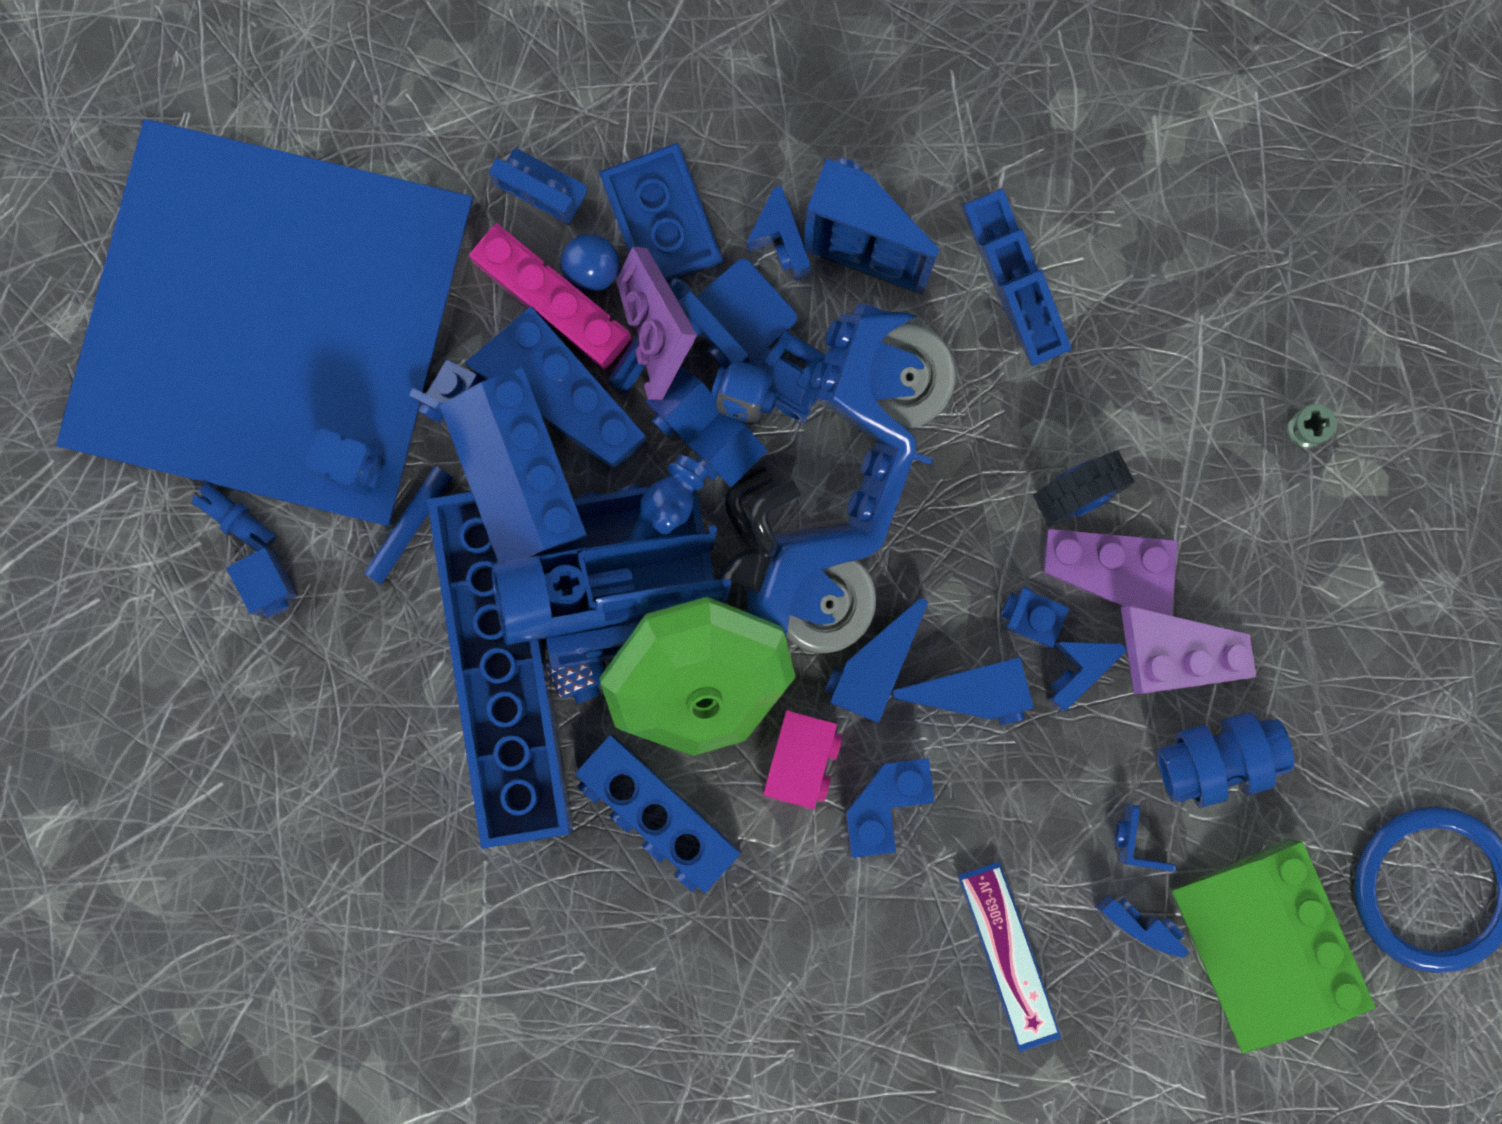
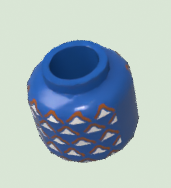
(577, 681)

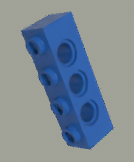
(596, 783)

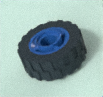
(1083, 488)

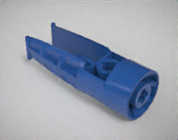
(531, 587)

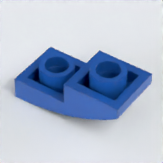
(1159, 935)

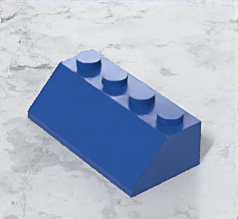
(512, 468)

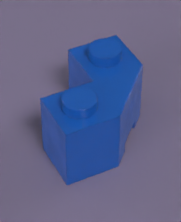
(720, 442)
(870, 814)

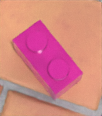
(801, 760)

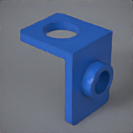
(1126, 837)

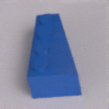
(562, 388)

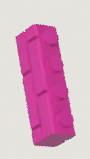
(551, 297)

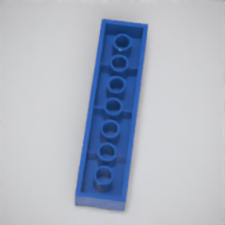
(499, 690)

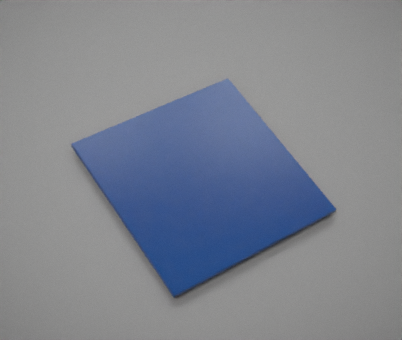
(257, 308)

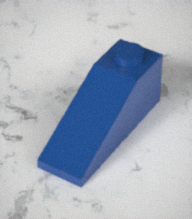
(872, 672)
(982, 692)

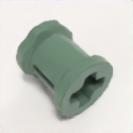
(1317, 415)

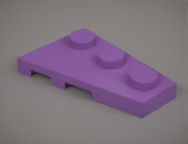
(659, 320)

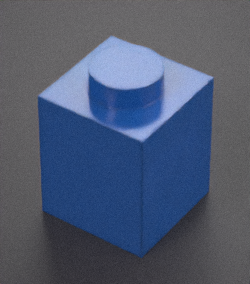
(263, 583)

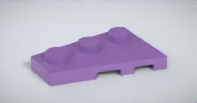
(1114, 567)
(1182, 653)

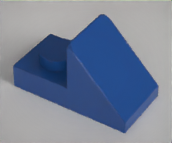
(778, 225)
(1091, 663)

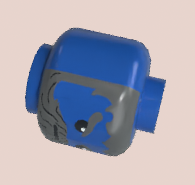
(744, 392)

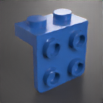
(738, 314)

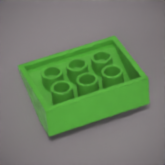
(1273, 947)

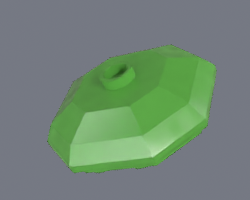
(697, 676)

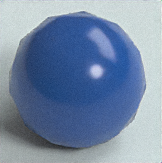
(589, 263)

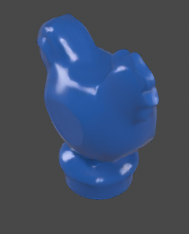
(670, 500)

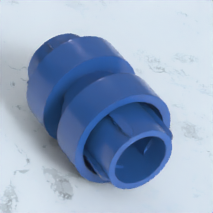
(1243, 754)

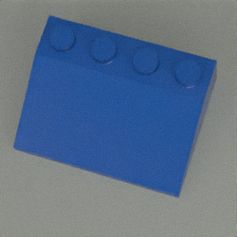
(865, 229)

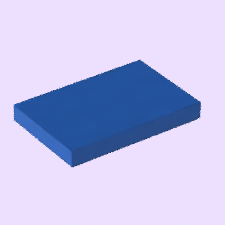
(662, 212)

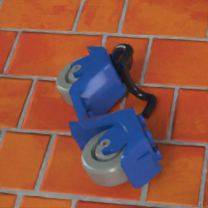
(809, 581)

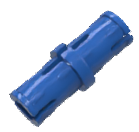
(233, 518)

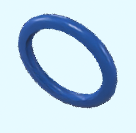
(1367, 902)

